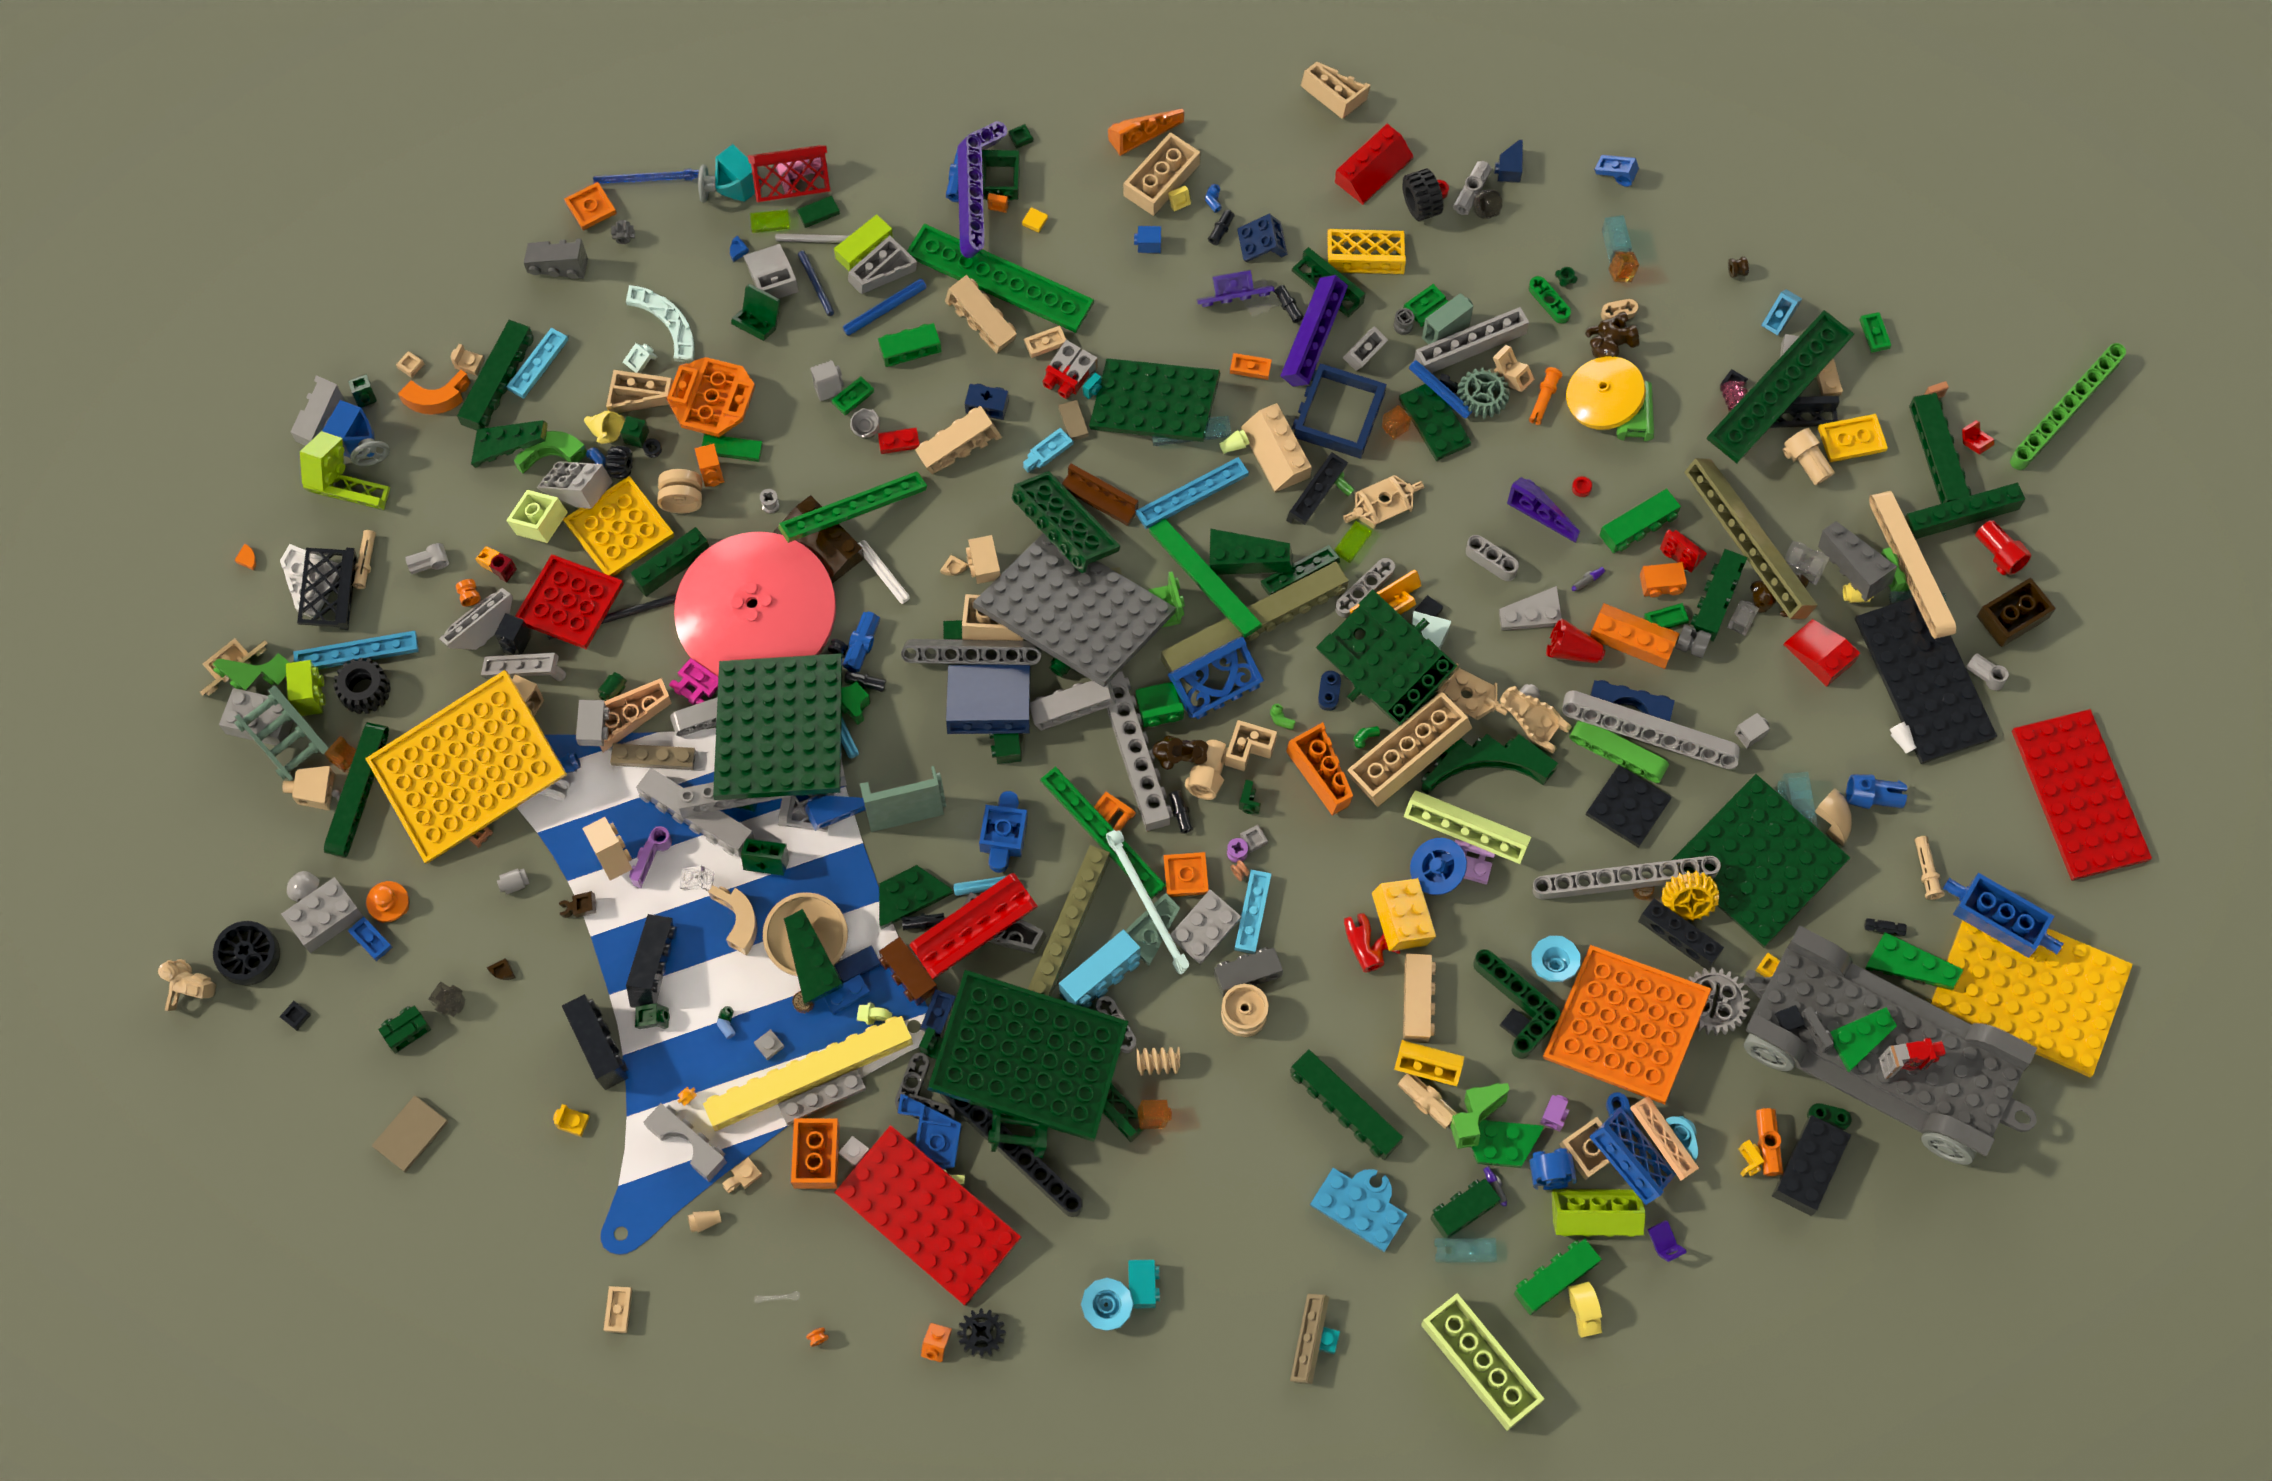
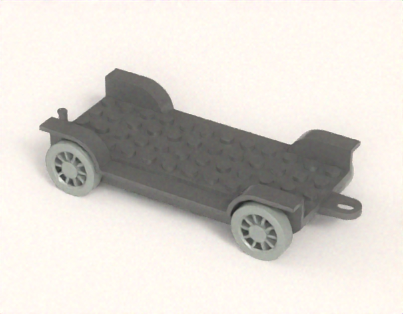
(1950, 1102)

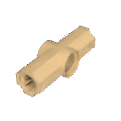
(1427, 1099)

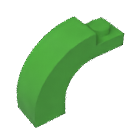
(556, 444)

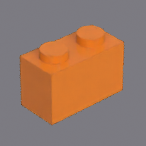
(709, 465)
(1663, 579)

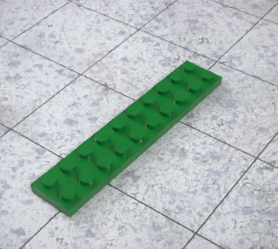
(1002, 279)

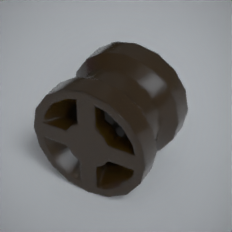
(1738, 267)

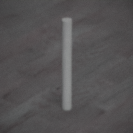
(810, 238)

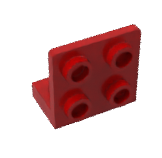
(1682, 550)

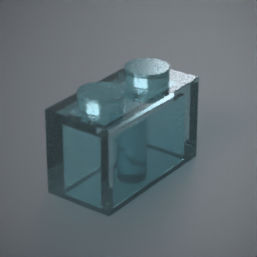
(1616, 236)

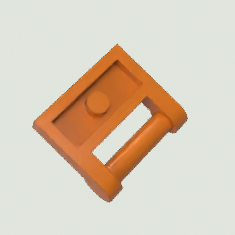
(1109, 806)

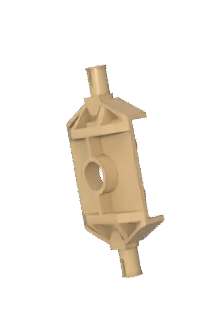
(1373, 511)
(1483, 694)

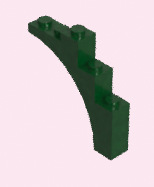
(1517, 756)

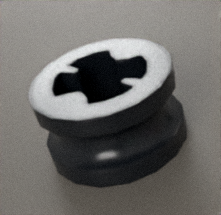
(655, 453)
(837, 647)

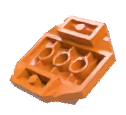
(708, 379)

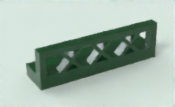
(1324, 269)
(1119, 1119)

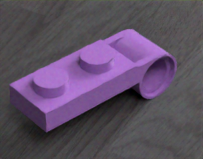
(647, 853)

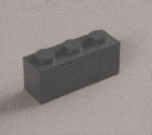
(1248, 970)

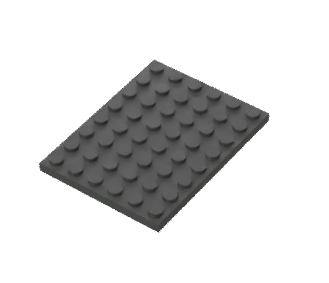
(1080, 618)

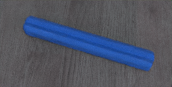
(1440, 389)

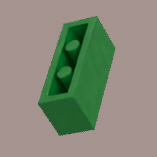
(909, 344)

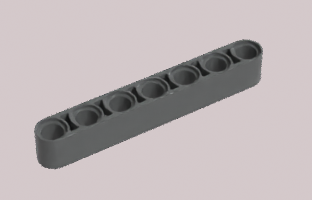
(962, 655)

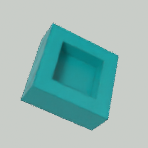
(1092, 386)
(1329, 1340)

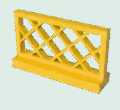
(1366, 262)

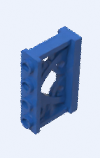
(1188, 673)

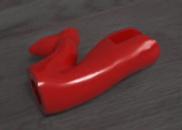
(1359, 939)

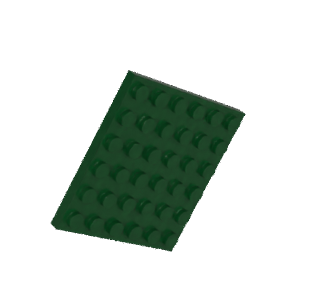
(1767, 859)

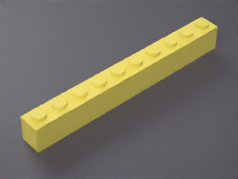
(807, 1073)

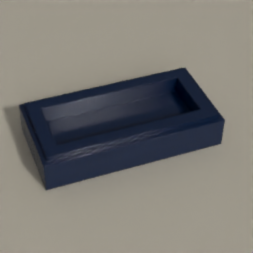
(857, 964)

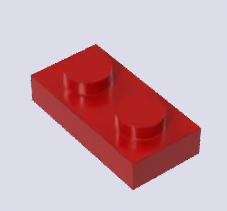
(898, 440)

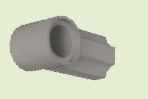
(433, 557)
(1986, 671)

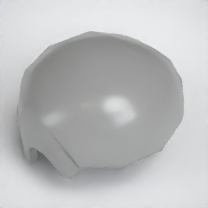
(865, 423)
(301, 885)

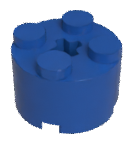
(1552, 1169)

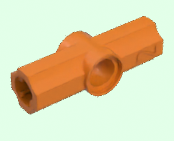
(1771, 1155)

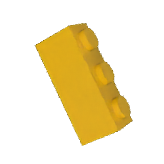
(1429, 1063)

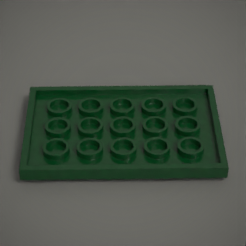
(1155, 399)

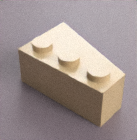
(1334, 90)
(637, 391)

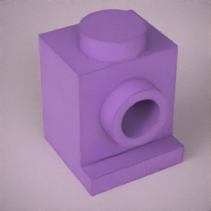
(1555, 1112)

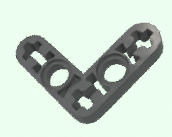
(923, 1069)

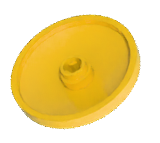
(1606, 393)

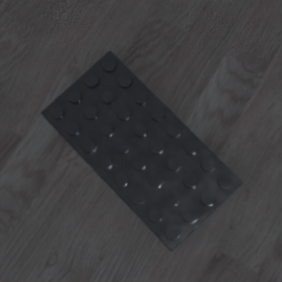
(1925, 681)

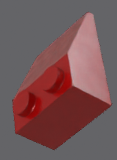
(1822, 651)

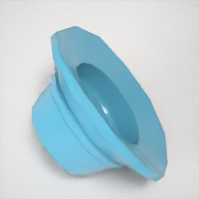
(1555, 959)
(1118, 1300)

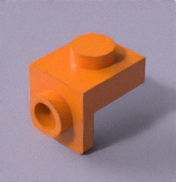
(935, 1342)

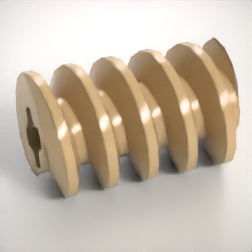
(1158, 1061)

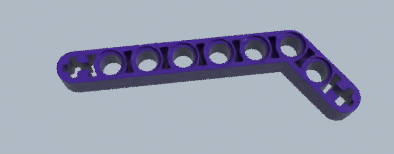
(971, 185)

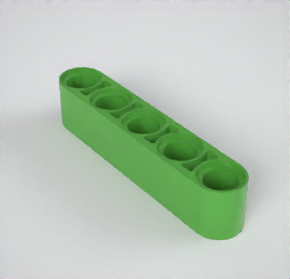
(1620, 751)

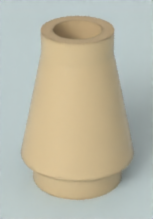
(702, 1220)

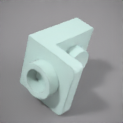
(639, 357)

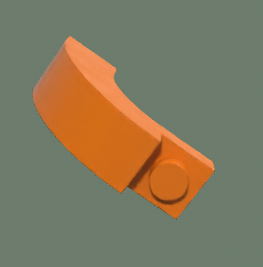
(436, 400)

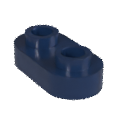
(1329, 689)

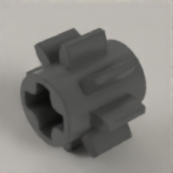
(622, 232)

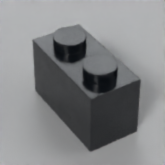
(512, 635)

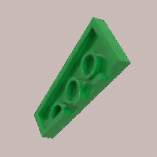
(1908, 961)

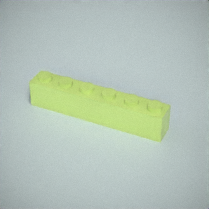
(1467, 826)

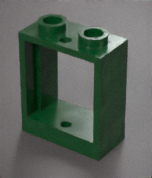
(1001, 158)

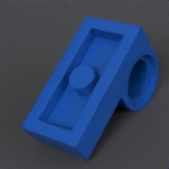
(1622, 168)

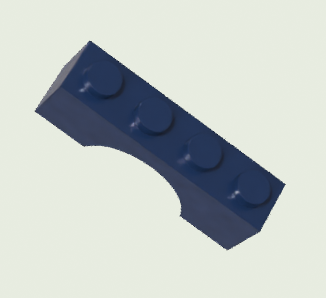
(1653, 705)

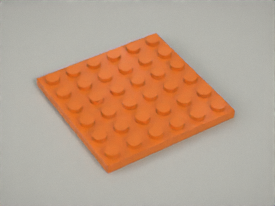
(1627, 1024)

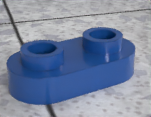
(1624, 1104)

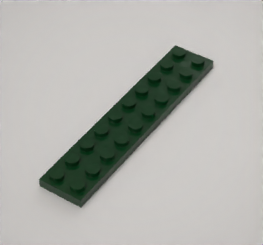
(1780, 386)

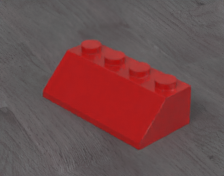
(1374, 164)

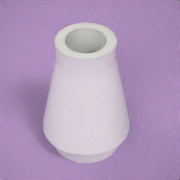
(1903, 736)

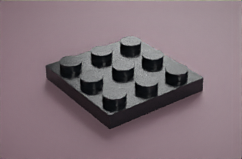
(1628, 806)

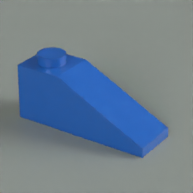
(832, 809)

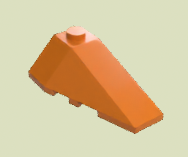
(1136, 131)

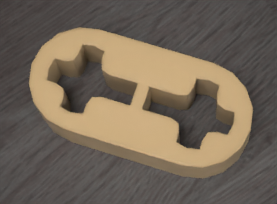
(1619, 306)

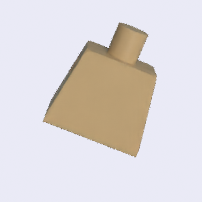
(312, 787)

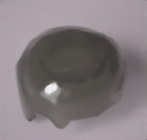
(1487, 204)

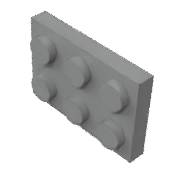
(1205, 927)

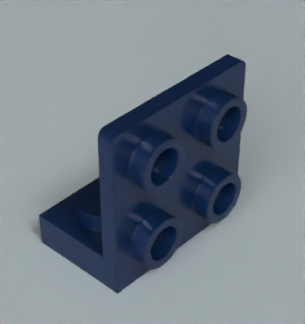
(1262, 237)

